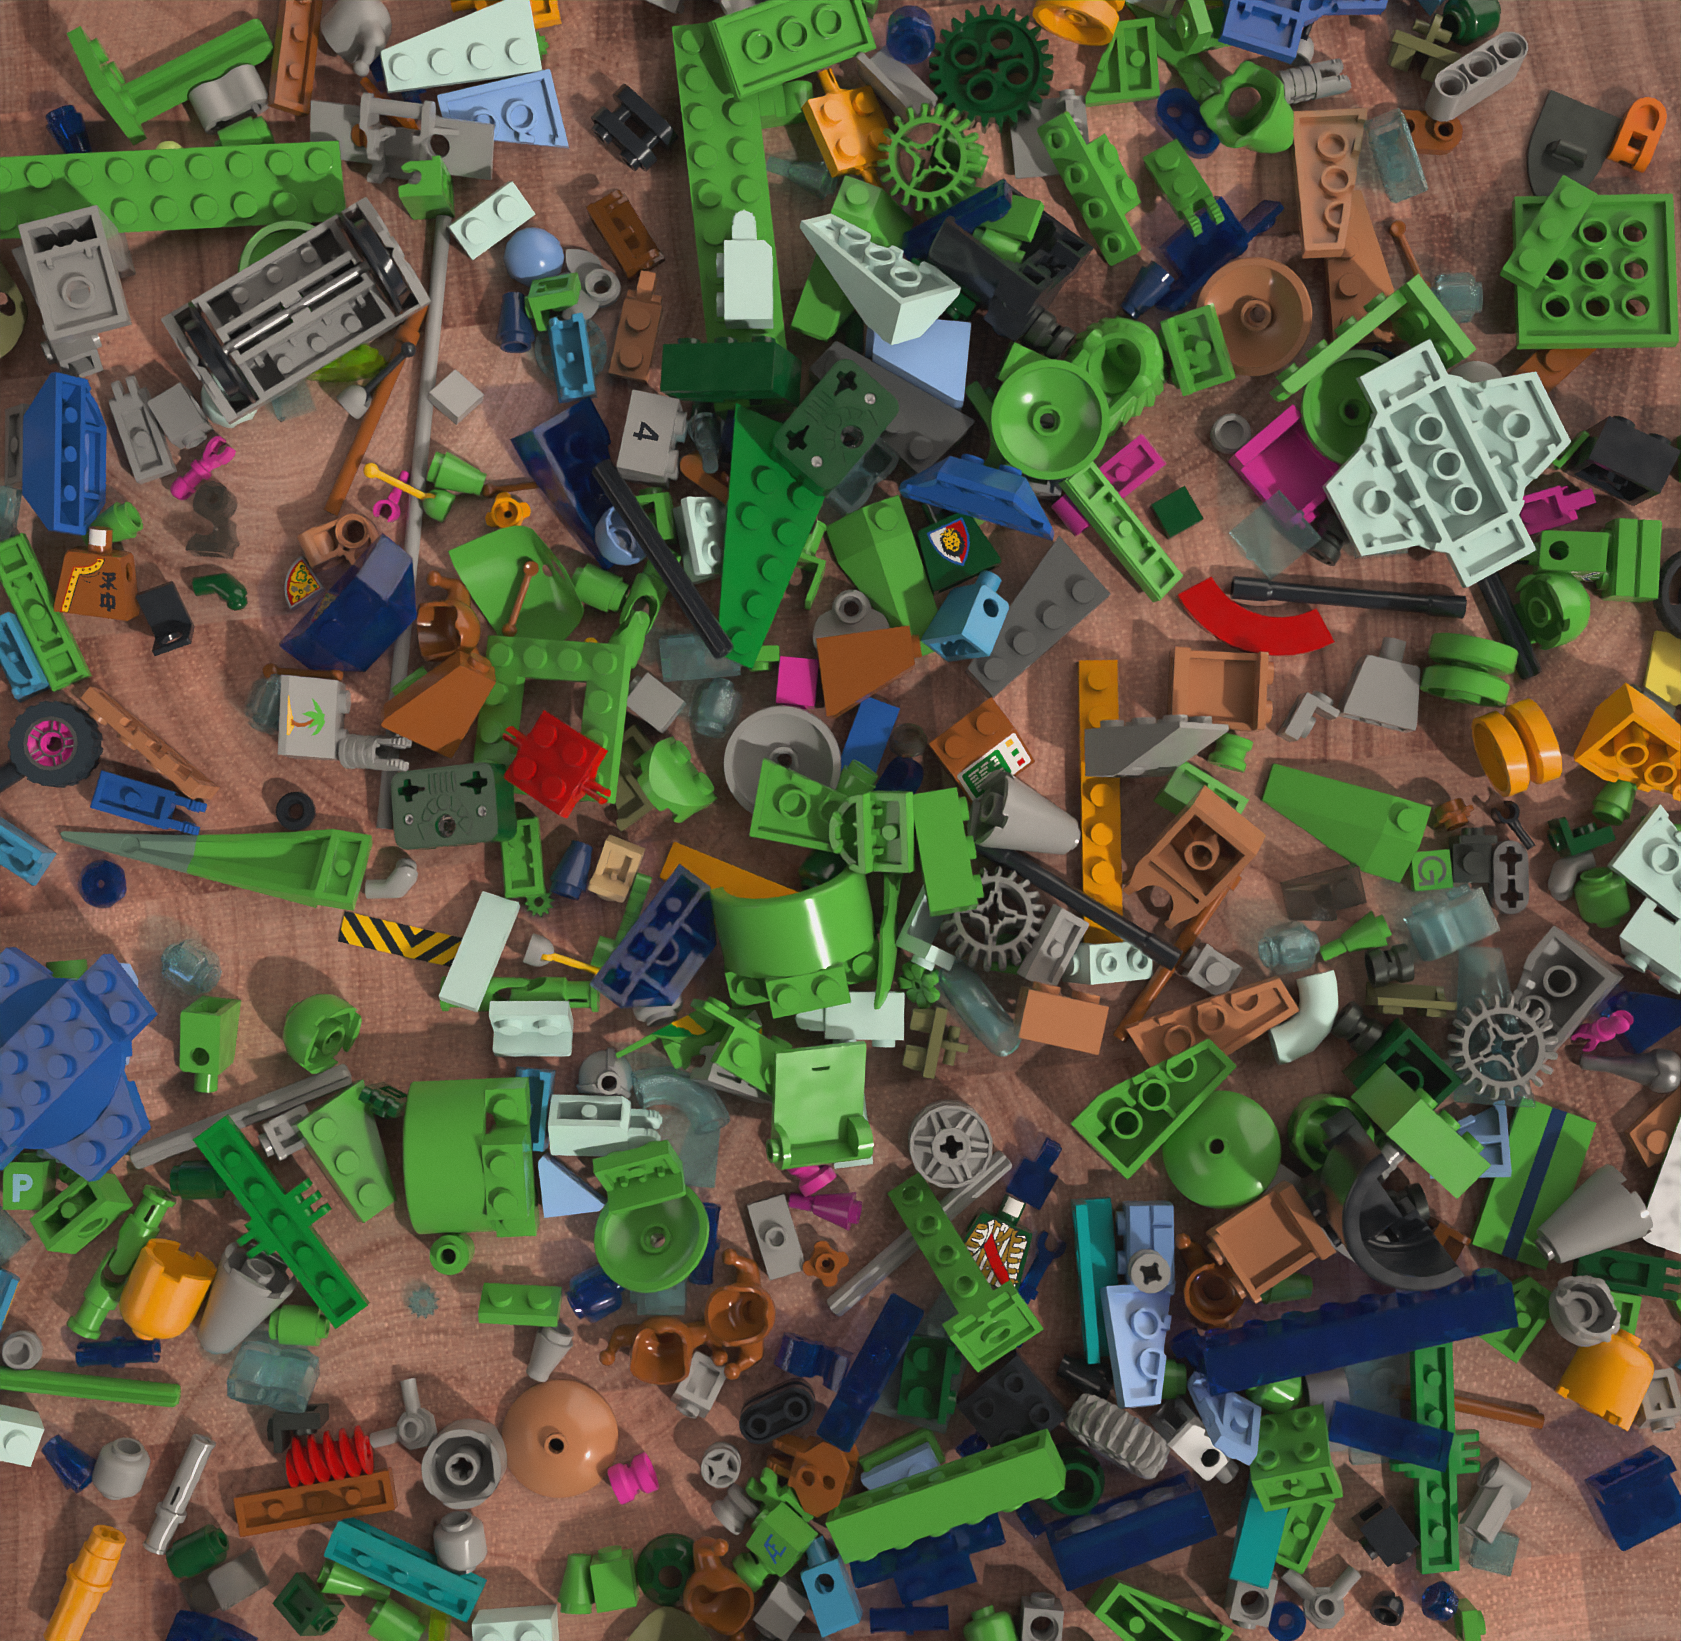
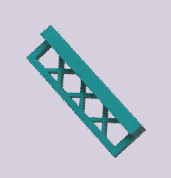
(1095, 1269)
(403, 1568)

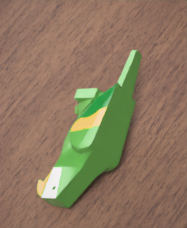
(689, 1034)

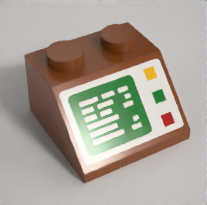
(979, 746)

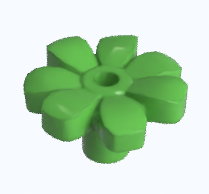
(920, 984)

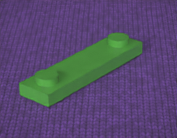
(1122, 531)
(34, 607)

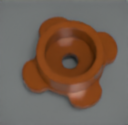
(1452, 814)
(822, 1252)

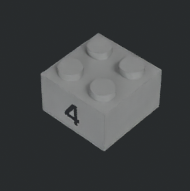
(651, 440)

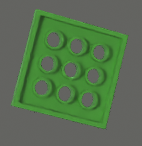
(1617, 328)

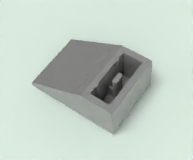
(1147, 745)

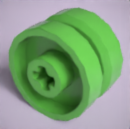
(1469, 670)

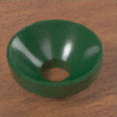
(663, 1551)

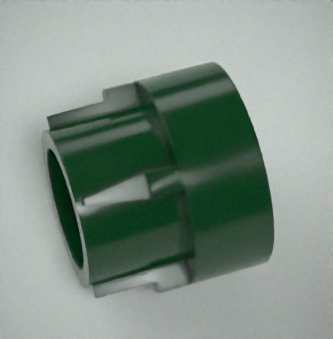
(1088, 1491)

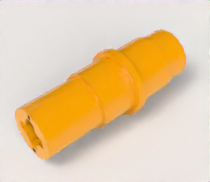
(86, 1583)

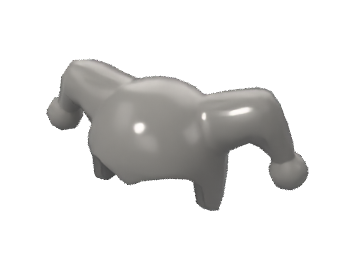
(357, 31)

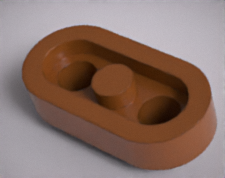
(1426, 134)

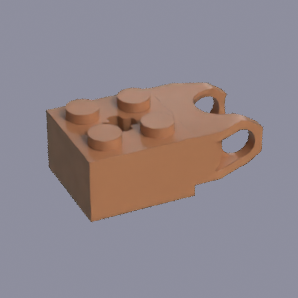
(1197, 855)
(1060, 1019)

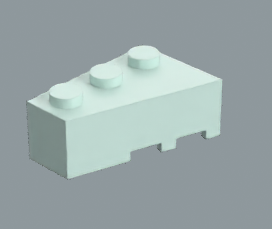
(1654, 945)

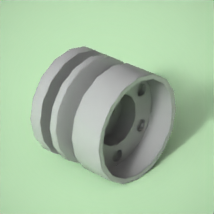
(930, 1131)

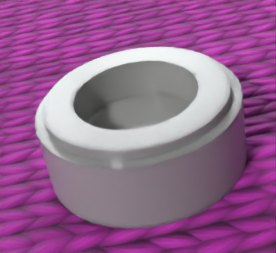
(1230, 433)

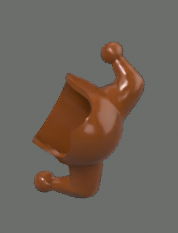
(447, 624)
(1207, 1286)
(741, 1314)
(662, 1348)
(715, 1592)

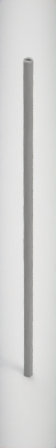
(418, 473)

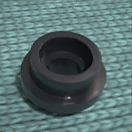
(284, 806)

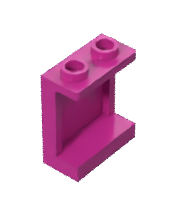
(1287, 462)

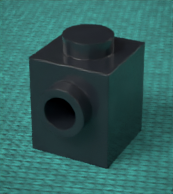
(1384, 1533)

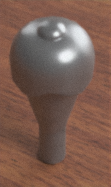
(1656, 1069)

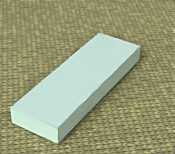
(479, 951)

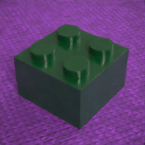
(1409, 1059)

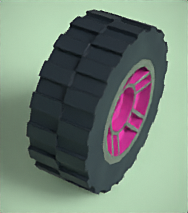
(35, 734)

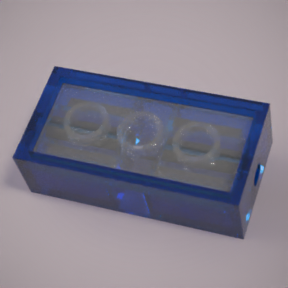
(1130, 1530)

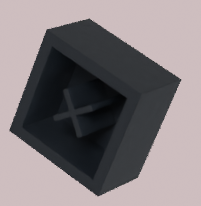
(1623, 460)
(1010, 1401)

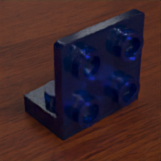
(1637, 1497)

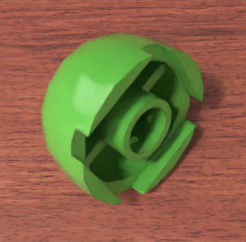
(1552, 608)
(319, 1029)

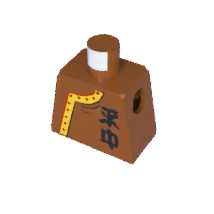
(98, 579)

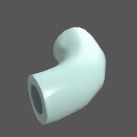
(1312, 1023)

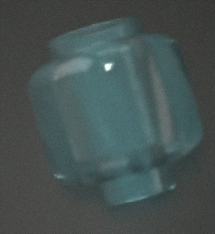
(1459, 295)
(263, 704)
(715, 708)
(1288, 948)
(190, 967)

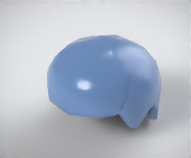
(533, 255)
(616, 540)

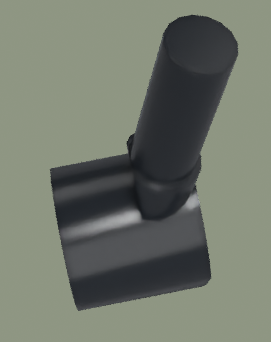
(1513, 823)

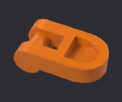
(1644, 122)

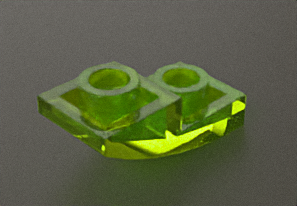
(354, 366)

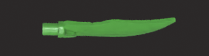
(1197, 79)
(888, 936)

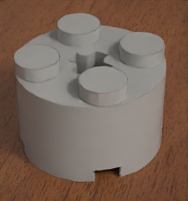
(451, 1480)

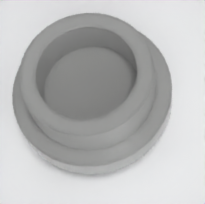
(22, 1350)

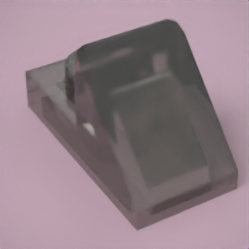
(1323, 893)
(225, 1583)

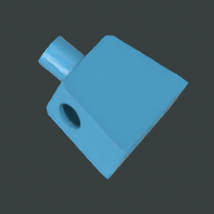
(968, 620)
(833, 1605)

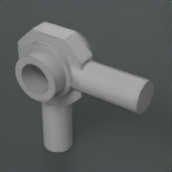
(415, 1427)
(1322, 1604)

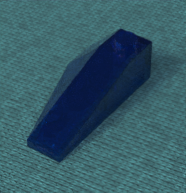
(561, 462)

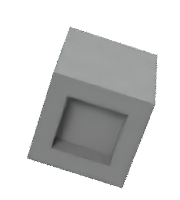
(181, 416)
(654, 702)
(1040, 1605)
(781, 1608)
(1254, 1614)

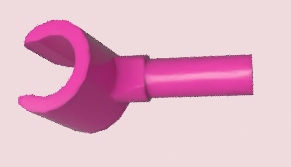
(392, 500)

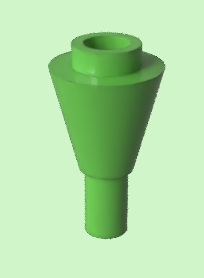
(1363, 935)
(345, 1581)

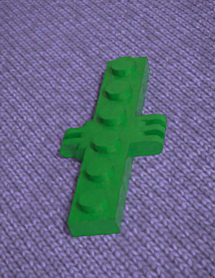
(282, 1221)
(1434, 1490)

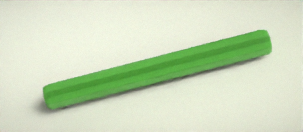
(90, 1387)

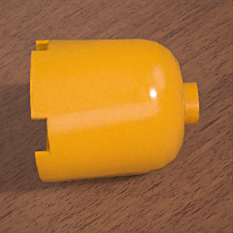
(165, 1290)
(1609, 1379)

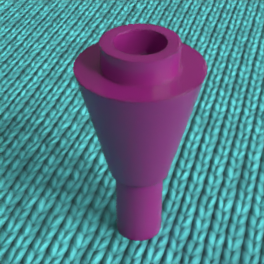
(836, 1208)

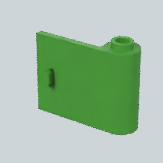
(819, 1109)

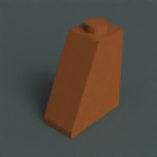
(863, 664)
(441, 703)

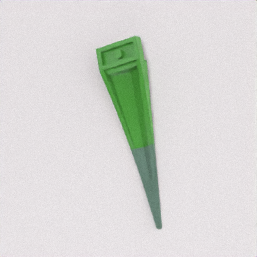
(293, 866)

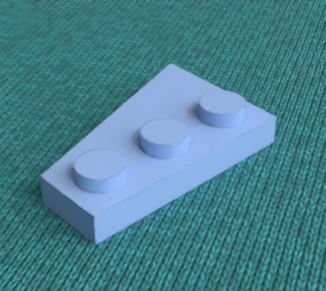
(520, 107)
(1136, 1341)

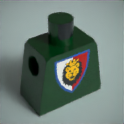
(953, 549)

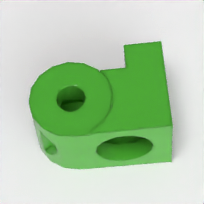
(783, 103)

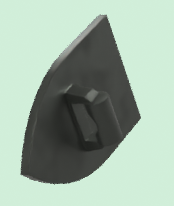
(1568, 142)

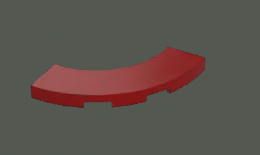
(1249, 630)

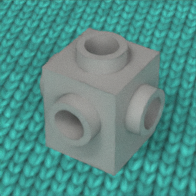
(74, 357)

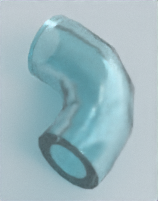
(978, 1008)
(674, 1088)

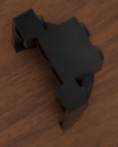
(1009, 290)
(1361, 1210)

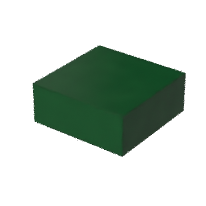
(1176, 512)

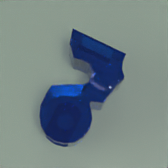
(810, 1358)

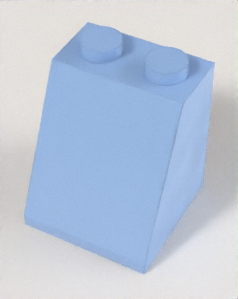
(929, 362)

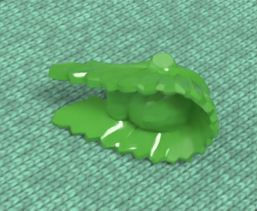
(1124, 362)

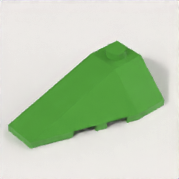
(823, 302)
(1354, 821)

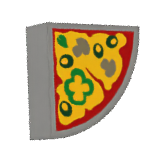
(301, 584)

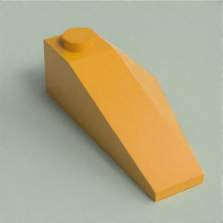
(1633, 743)
(721, 874)

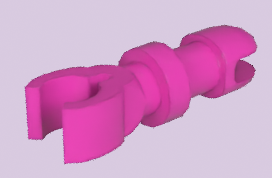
(201, 469)
(1604, 1029)

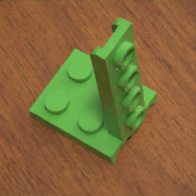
(171, 82)
(1414, 318)
(987, 1320)

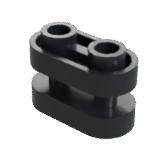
(611, 128)
(777, 1411)

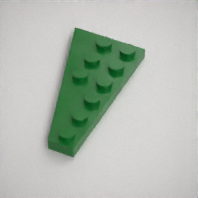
(763, 534)

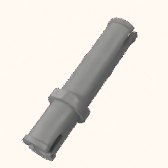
(172, 1509)

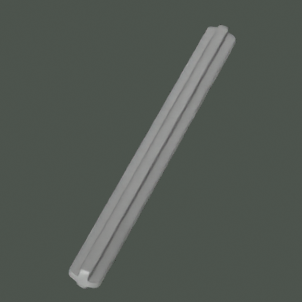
(243, 1114)
(906, 1245)

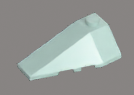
(884, 288)

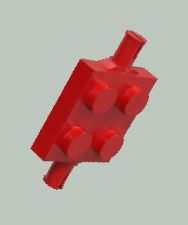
(556, 764)

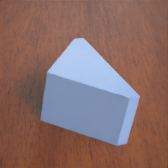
(564, 1191)

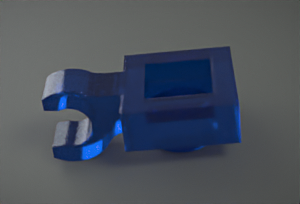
(1034, 1179)

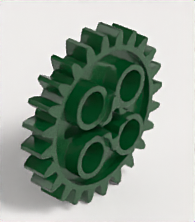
(975, 39)

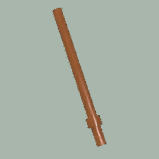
(404, 333)
(1162, 974)

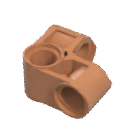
(330, 545)

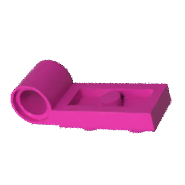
(1124, 471)

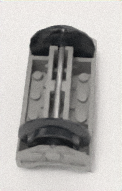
(334, 286)

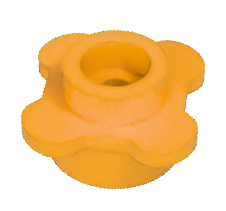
(505, 503)

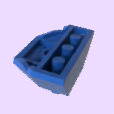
(64, 455)
(980, 493)

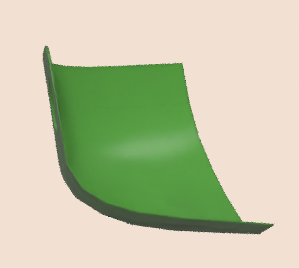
(493, 575)

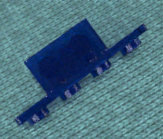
(1201, 256)
(870, 1372)
(930, 1562)

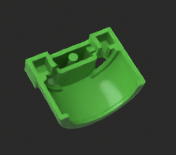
(798, 946)
(458, 1173)

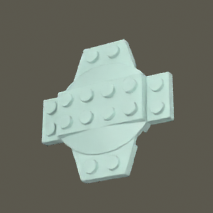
(1446, 463)

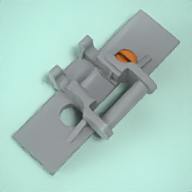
(390, 147)

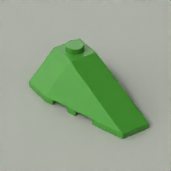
(885, 565)
(1143, 1111)

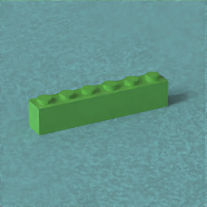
(947, 1497)

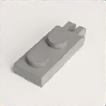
(140, 432)

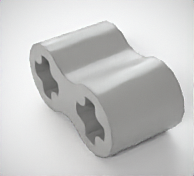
(229, 98)

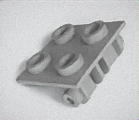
(1028, 150)

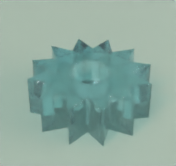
(429, 1297)

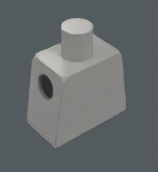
(1383, 690)
(1189, 1439)

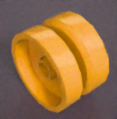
(1079, 20)
(1516, 747)

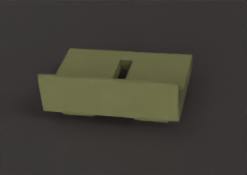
(1392, 998)

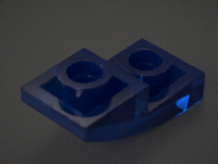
(202, 1627)

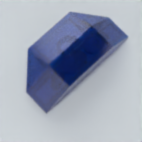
(358, 613)
(661, 946)

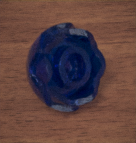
(114, 884)

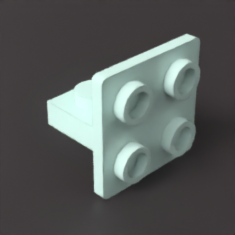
(701, 536)

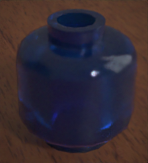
(910, 35)
(594, 1294)

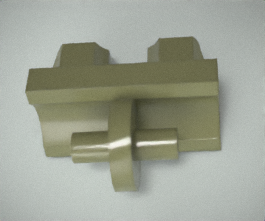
(1406, 45)
(926, 1058)

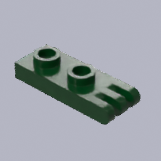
(384, 1100)
(1630, 1272)

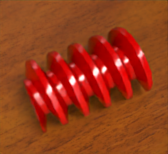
(329, 1457)

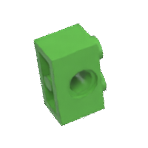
(80, 1213)

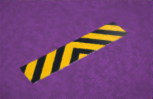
(399, 939)

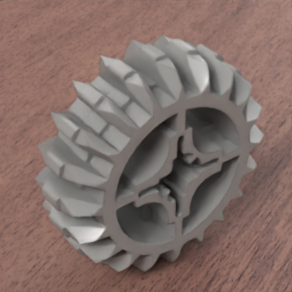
(1007, 922)
(1518, 1077)
(1117, 1436)

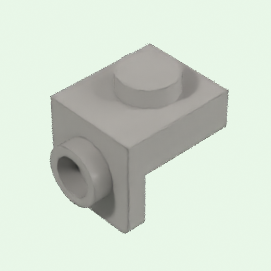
(279, 1136)

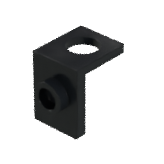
(166, 617)

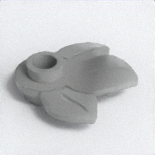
(591, 277)
(838, 623)

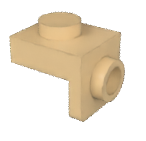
(616, 869)

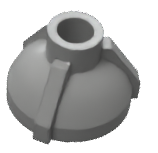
(603, 1064)

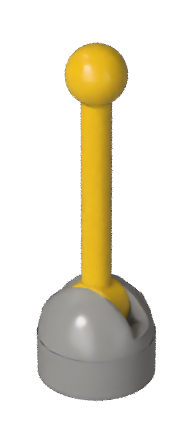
(542, 952)

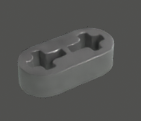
(1518, 877)

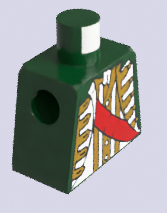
(999, 1242)

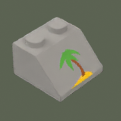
(312, 717)

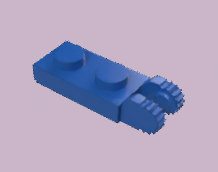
(143, 802)

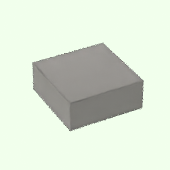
(455, 397)

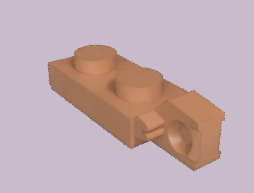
(637, 331)

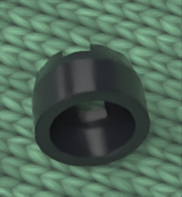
(1387, 1608)

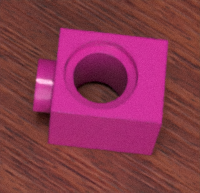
(797, 682)

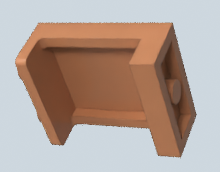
(1222, 686)
(1267, 1241)

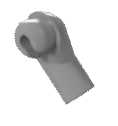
(1565, 872)
(396, 884)

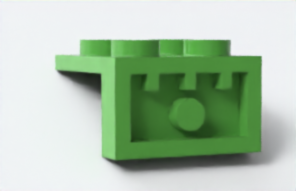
(1294, 1460)

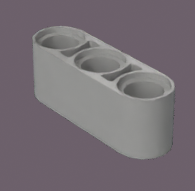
(1476, 76)

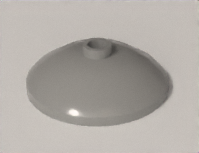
(777, 732)

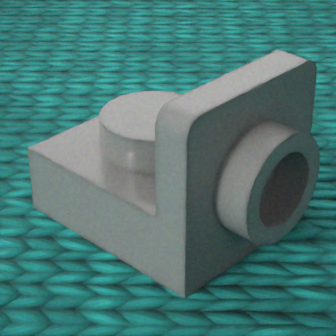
(1300, 719)
(1209, 969)
(699, 1390)
(1661, 1403)

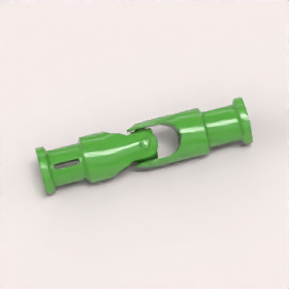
(637, 624)
(578, 993)
(104, 1295)

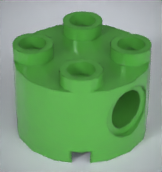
(1304, 1126)

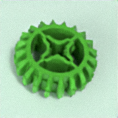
(919, 174)

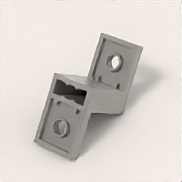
(73, 254)

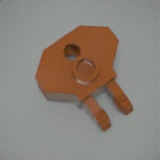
(817, 1472)

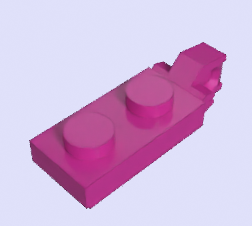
(1553, 508)

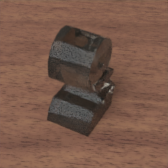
(217, 506)

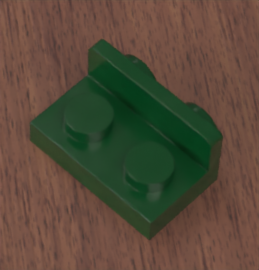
(927, 1378)

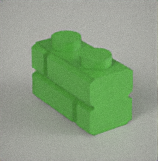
(1631, 561)

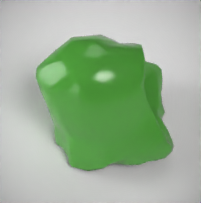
(1266, 126)

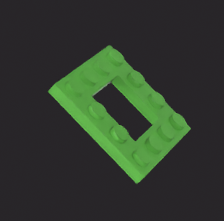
(599, 665)

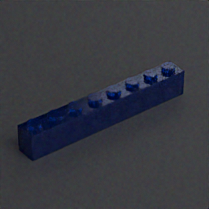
(1353, 1332)

